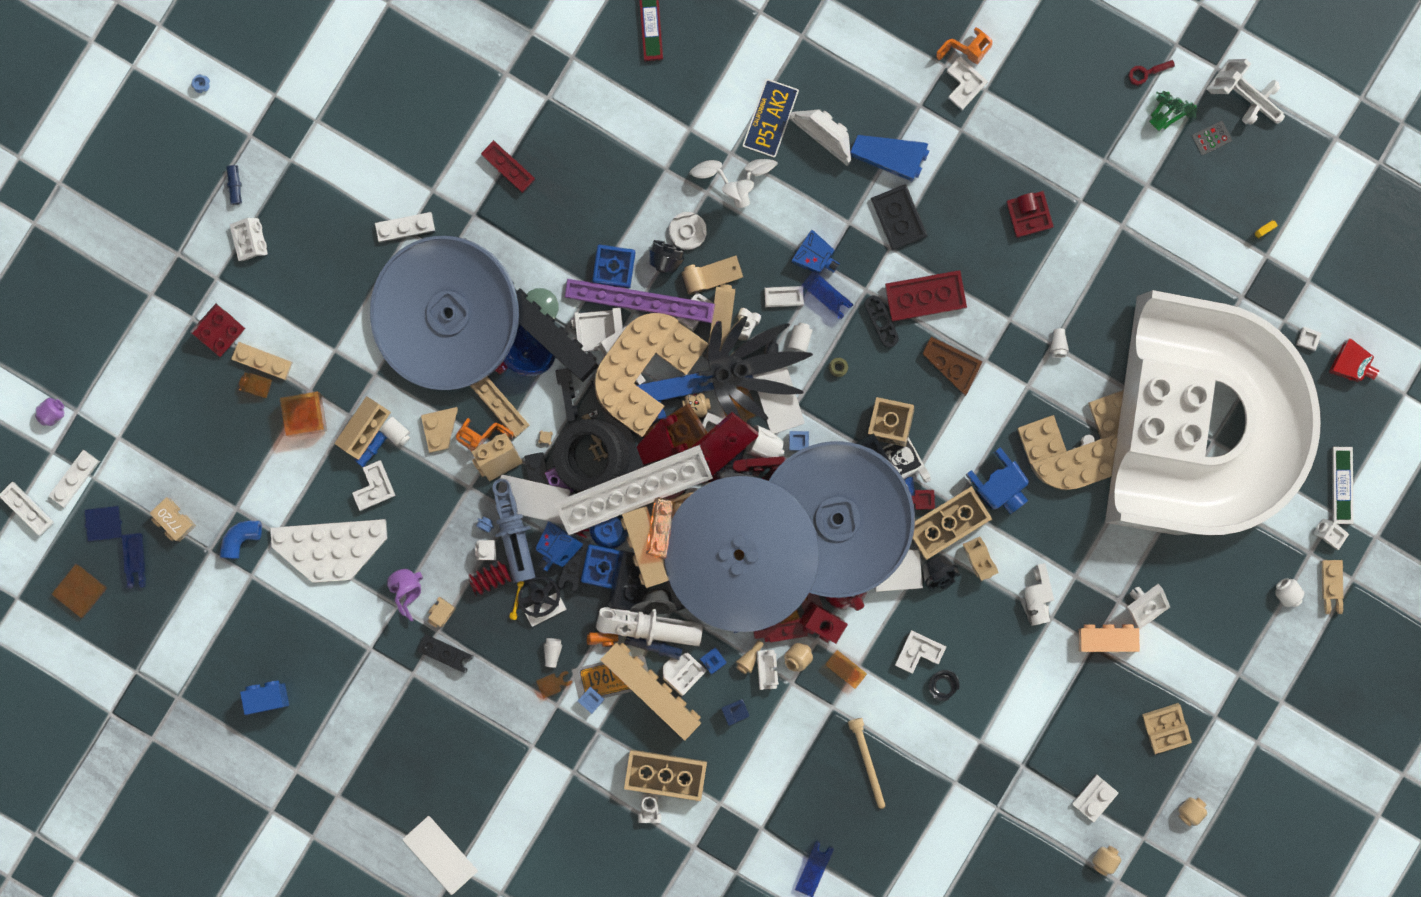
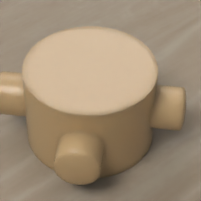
(545, 437)

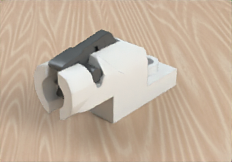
(1036, 597)

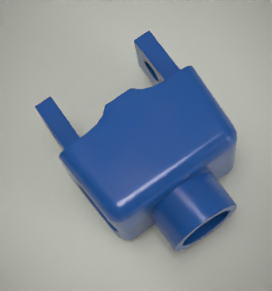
(1003, 485)

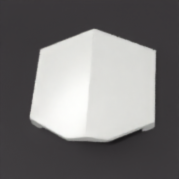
(682, 673)

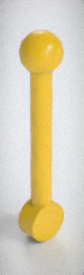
(513, 615)

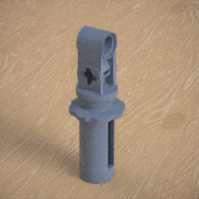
(510, 523)

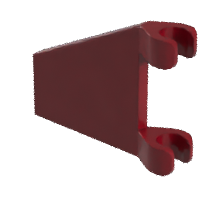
(658, 443)

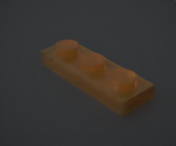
(660, 528)

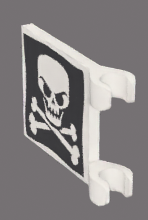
(907, 460)

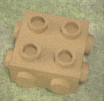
(496, 457)

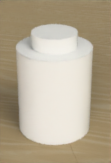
(800, 337)
(395, 432)

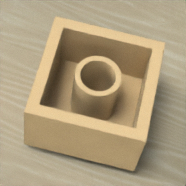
(891, 421)

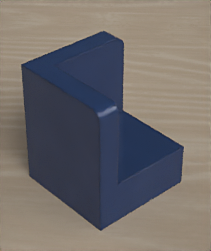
(735, 712)

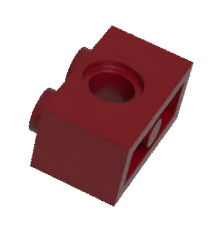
(815, 616)

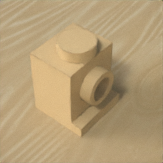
(440, 613)

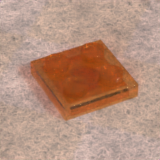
(79, 591)

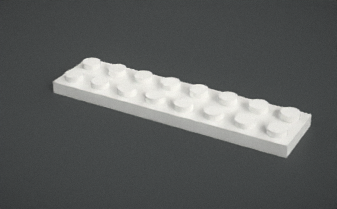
(633, 490)

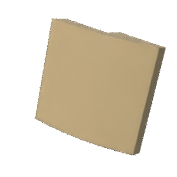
(1166, 728)

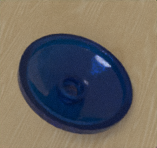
(538, 357)

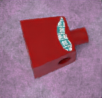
(1353, 362)

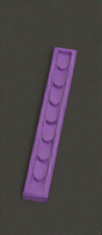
(639, 300)

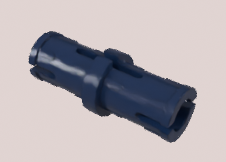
(234, 184)

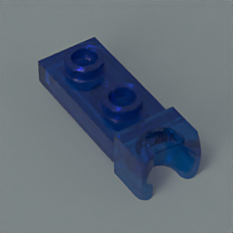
(826, 294)
(813, 870)

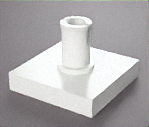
(1147, 605)

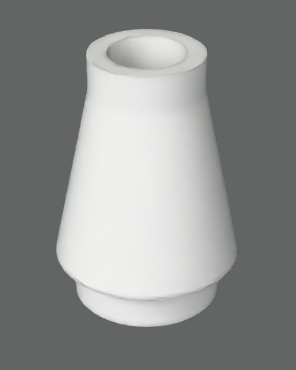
(1059, 345)
(552, 651)

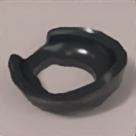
(943, 674)

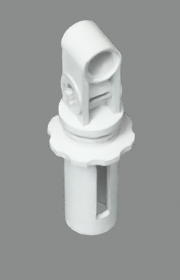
(648, 626)

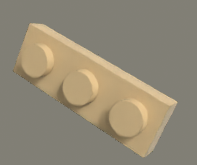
(262, 360)

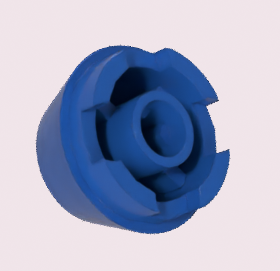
(609, 533)

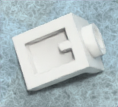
(1331, 533)

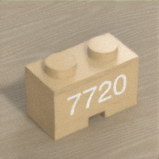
(174, 523)

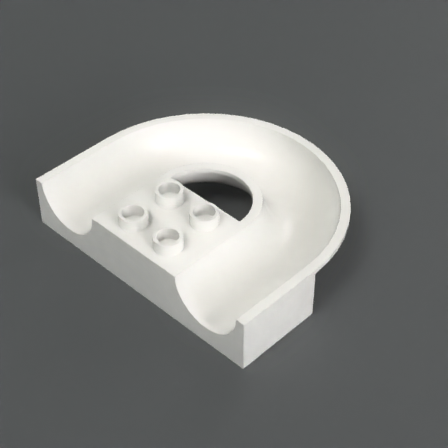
(1165, 416)

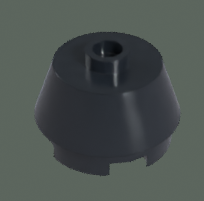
(665, 256)
(939, 573)

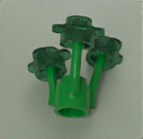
(1175, 105)

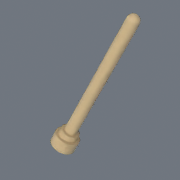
(857, 726)

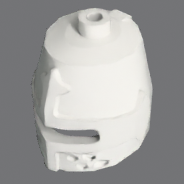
(765, 445)

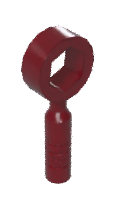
(1155, 69)

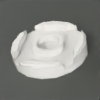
(687, 230)

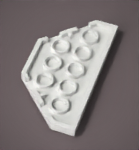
(330, 549)

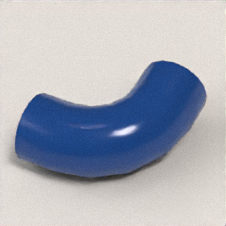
(237, 535)

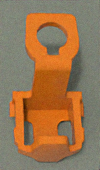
(973, 51)
(476, 439)

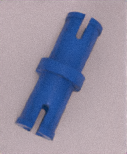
(372, 449)

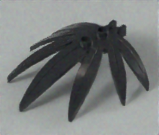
(731, 371)

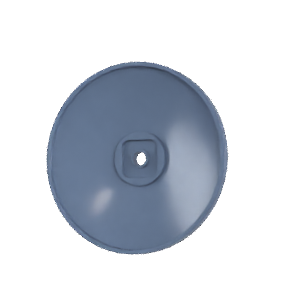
(411, 308)
(874, 507)
(777, 548)

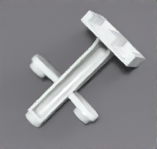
(1231, 78)

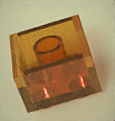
(303, 414)

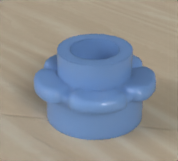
(200, 88)
(485, 524)

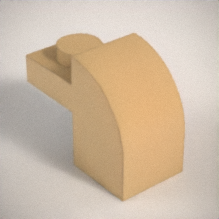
(980, 559)

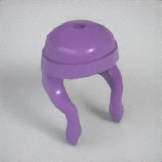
(402, 583)

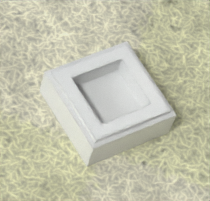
(1308, 339)

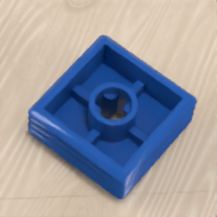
(606, 256)
(595, 556)

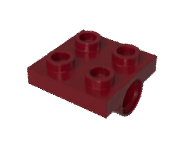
(1029, 214)
(218, 329)

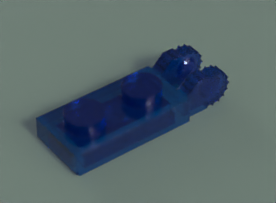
(134, 558)

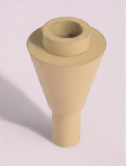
(747, 661)

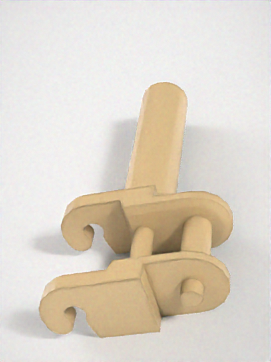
(599, 443)

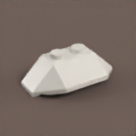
(825, 132)

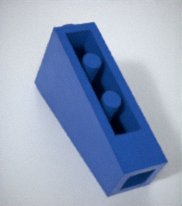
(891, 155)

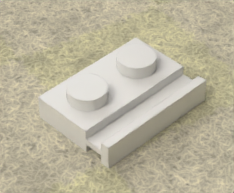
(1095, 798)

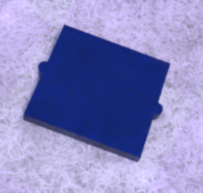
(103, 523)

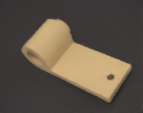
(711, 275)

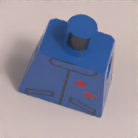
(815, 254)
(556, 546)

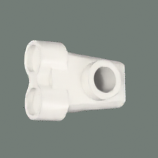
(752, 321)
(649, 814)

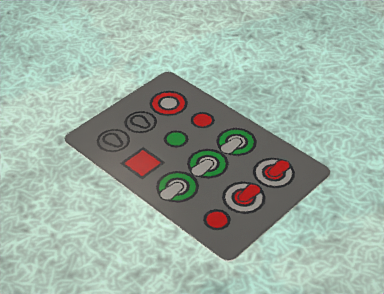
(1212, 138)

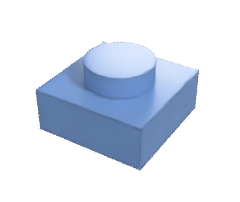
(798, 440)
(591, 700)

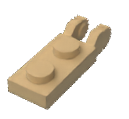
(1332, 584)

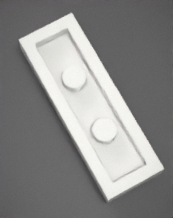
(405, 227)
(74, 478)
(26, 508)

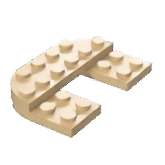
(629, 356)
(1082, 464)

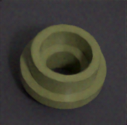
(842, 362)

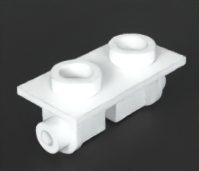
(767, 677)

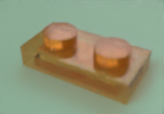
(846, 669)

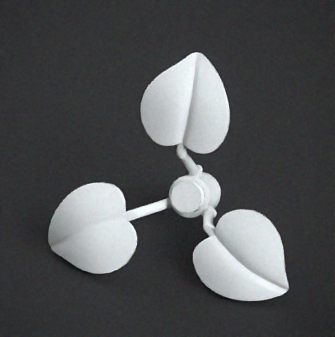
(739, 189)

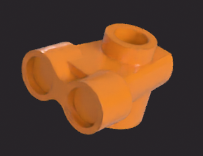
(605, 639)

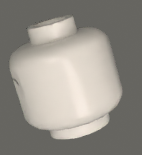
(1289, 592)

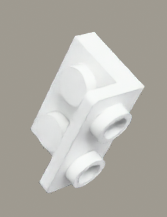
(248, 238)

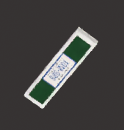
(1342, 485)

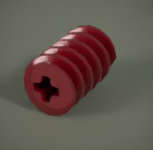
(489, 578)

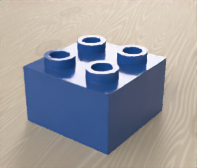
(265, 698)

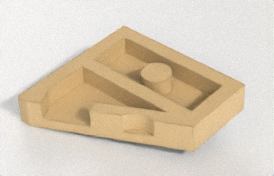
(439, 428)

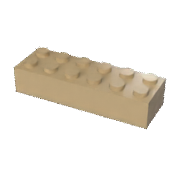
(653, 693)

